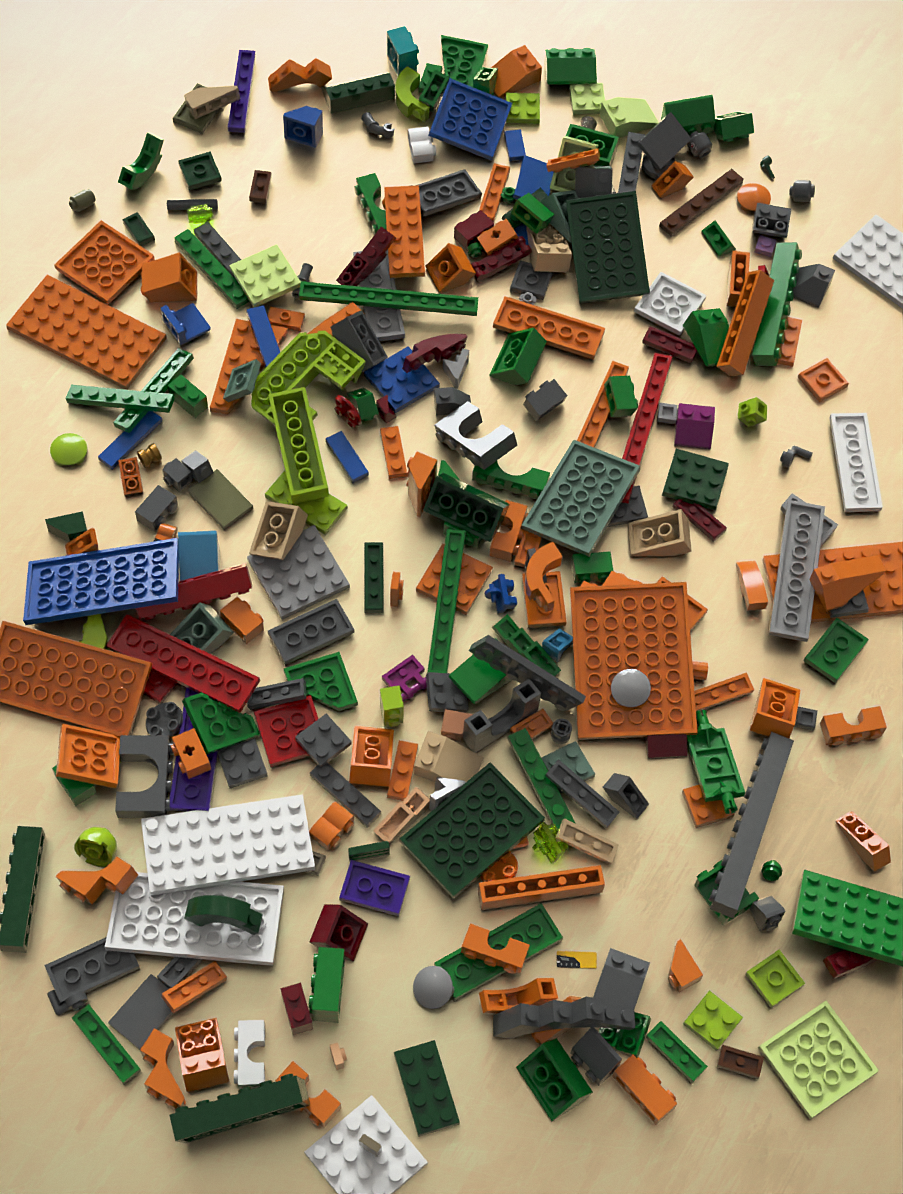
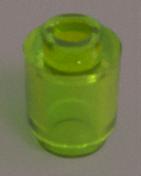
(199, 214)

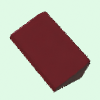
(666, 746)

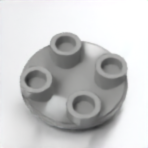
(630, 688)
(433, 987)

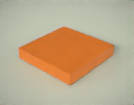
(823, 380)

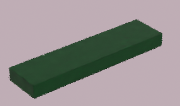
(373, 577)

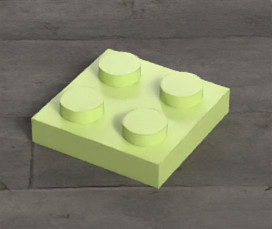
(586, 98)

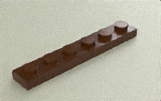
(701, 202)

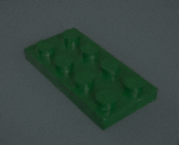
(426, 1088)

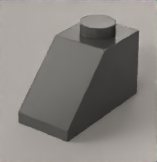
(448, 400)
(626, 794)

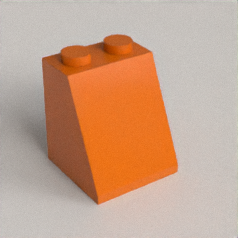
(169, 279)

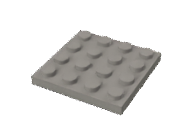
(303, 577)

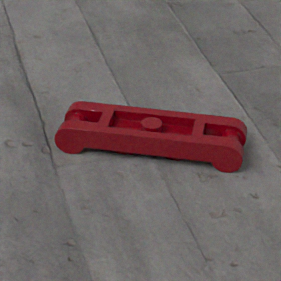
(501, 259)

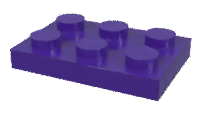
(374, 888)

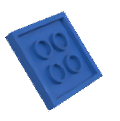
(401, 387)

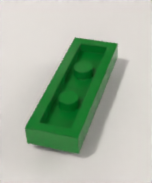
(676, 1052)

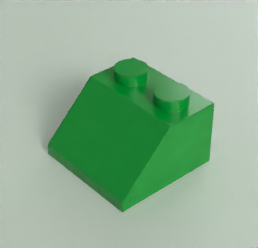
(733, 125)

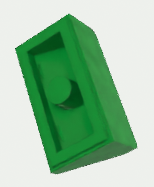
(718, 238)

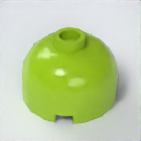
(97, 846)

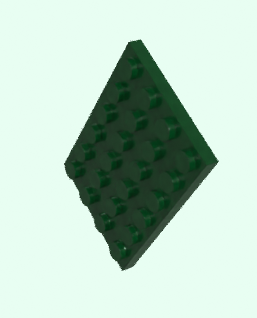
(607, 247)
(472, 830)

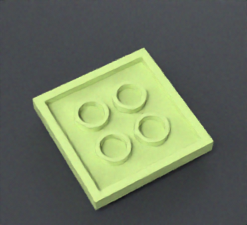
(265, 275)

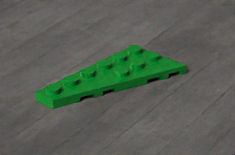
(462, 58)

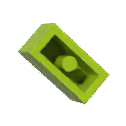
(391, 706)

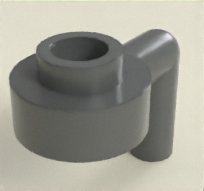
(787, 457)
(75, 1002)

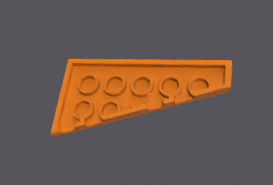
(240, 350)

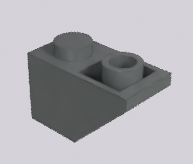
(767, 913)

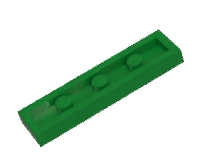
(106, 1044)

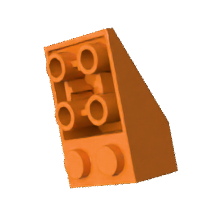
(201, 1055)

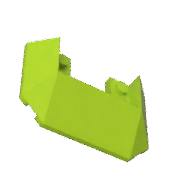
(301, 363)

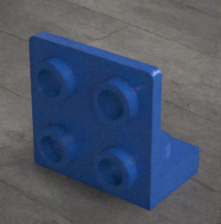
(185, 323)

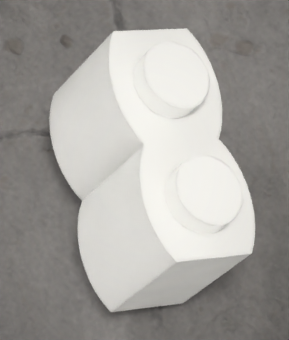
(421, 145)

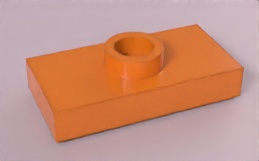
(286, 318)

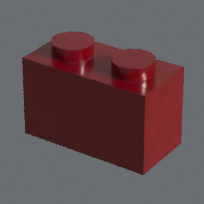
(467, 231)
(296, 1008)

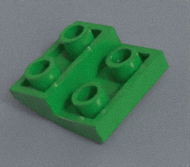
(628, 1041)

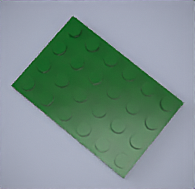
(850, 917)

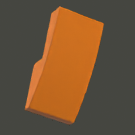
(130, 476)

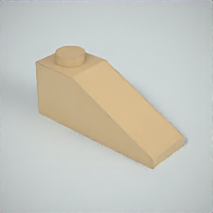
(208, 99)

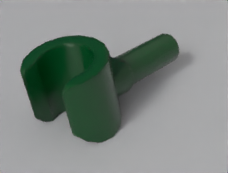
(766, 161)

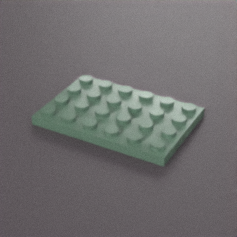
(581, 497)

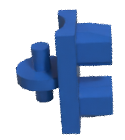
(499, 591)

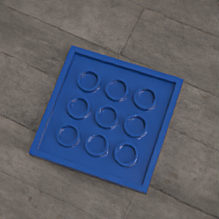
(470, 119)

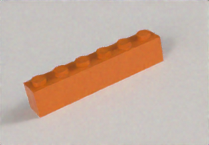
(745, 323)
(541, 887)

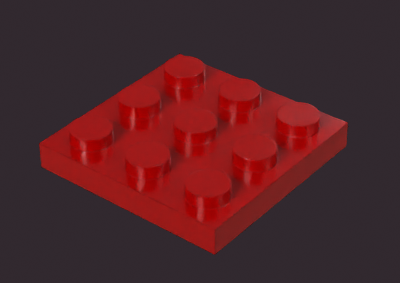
(281, 725)

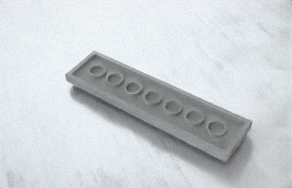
(797, 561)

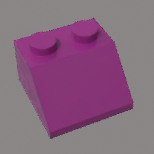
(694, 426)

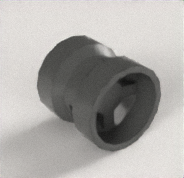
(560, 735)

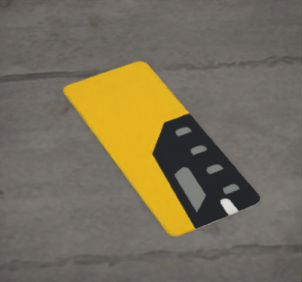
(576, 959)

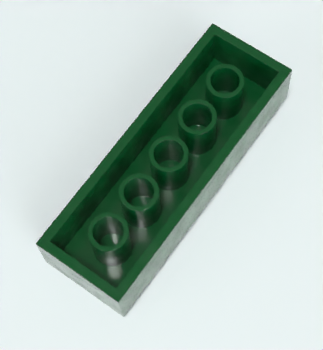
(239, 1109)

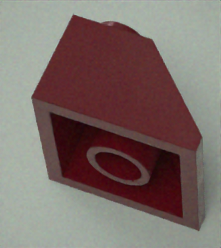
(339, 929)

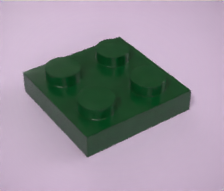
(199, 170)

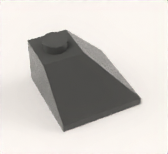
(813, 283)

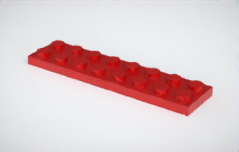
(184, 663)

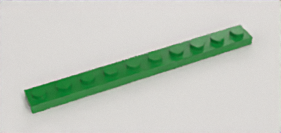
(388, 298)

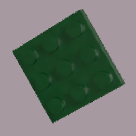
(695, 479)

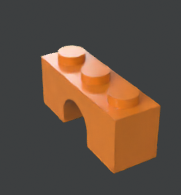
(505, 544)
(838, 731)
(510, 958)
(322, 1107)

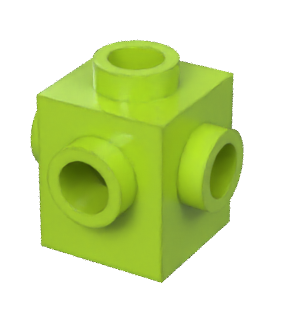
(752, 412)

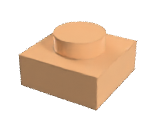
(338, 1055)

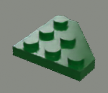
(325, 681)
(218, 724)

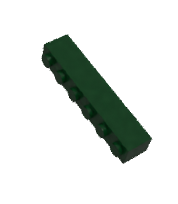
(21, 888)

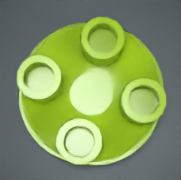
(68, 449)

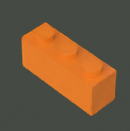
(737, 273)
(645, 1089)

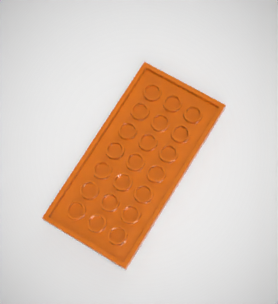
(86, 332)
(882, 596)
(70, 679)

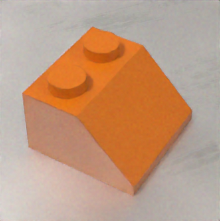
(450, 268)

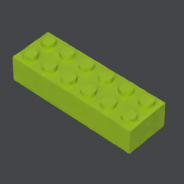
(298, 445)

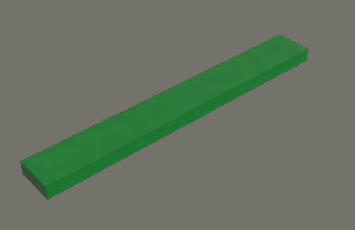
(446, 601)

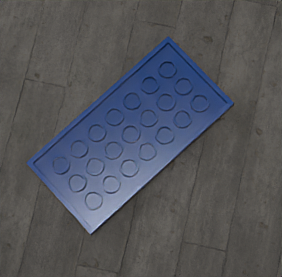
(102, 581)

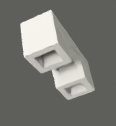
(249, 1035)

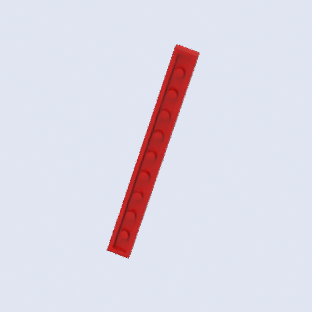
(646, 412)

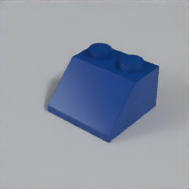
(304, 125)

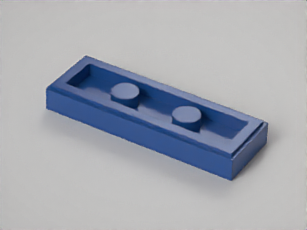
(347, 456)

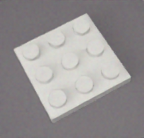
(669, 303)

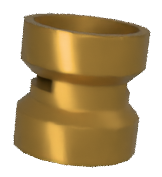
(151, 454)

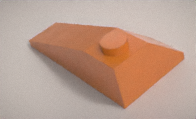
(843, 580)

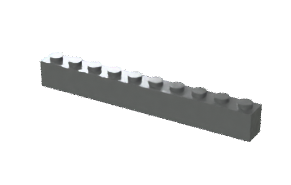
(751, 825)

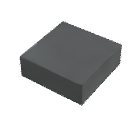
(806, 718)

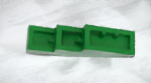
(520, 642)

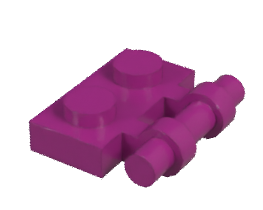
(405, 673)

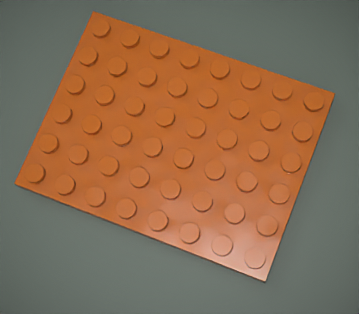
(639, 630)

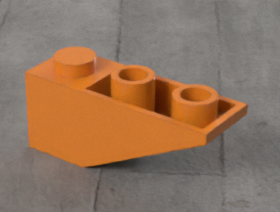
(865, 841)

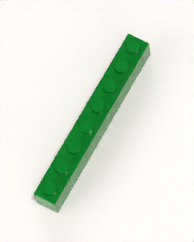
(774, 319)

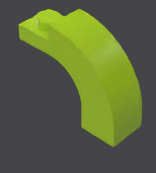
(405, 85)

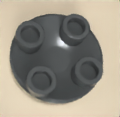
(164, 719)

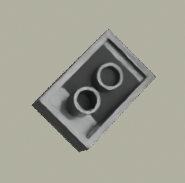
(621, 979)

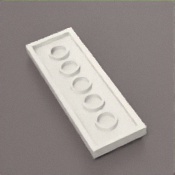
(855, 462)

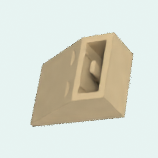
(549, 250)

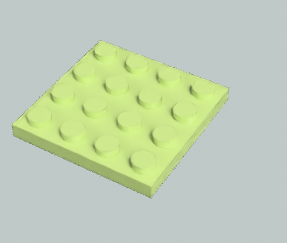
(818, 1059)

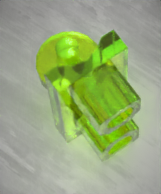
(547, 843)

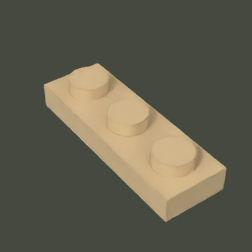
(587, 841)

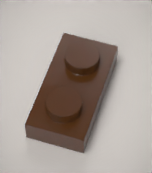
(260, 186)
(740, 1061)

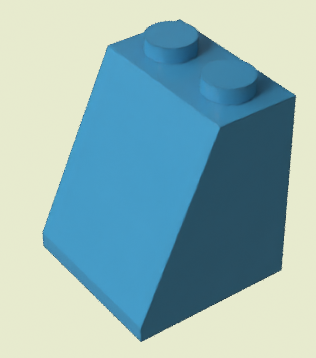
(198, 553)

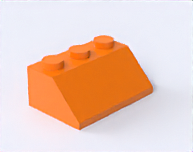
(420, 479)

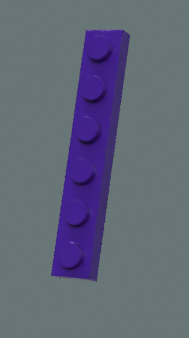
(243, 81)

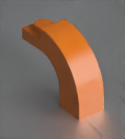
(541, 562)
(534, 993)

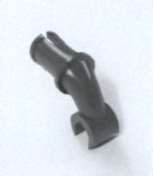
(373, 126)

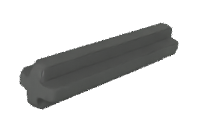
(184, 204)

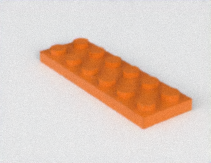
(405, 223)
(557, 329)

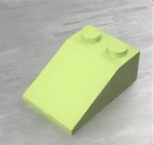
(627, 115)

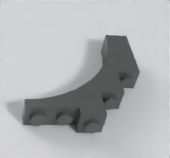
(559, 1015)

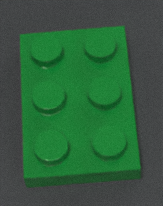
(836, 650)

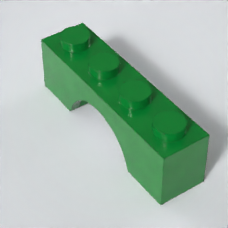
(369, 190)
(528, 484)

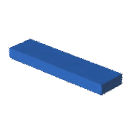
(263, 334)
(128, 441)

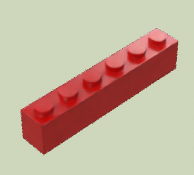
(203, 589)

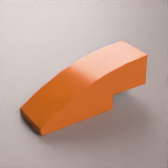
(752, 585)

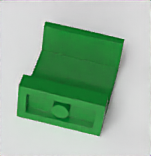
(705, 885)

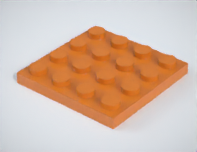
(104, 262)

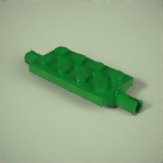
(715, 764)

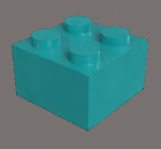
(401, 49)

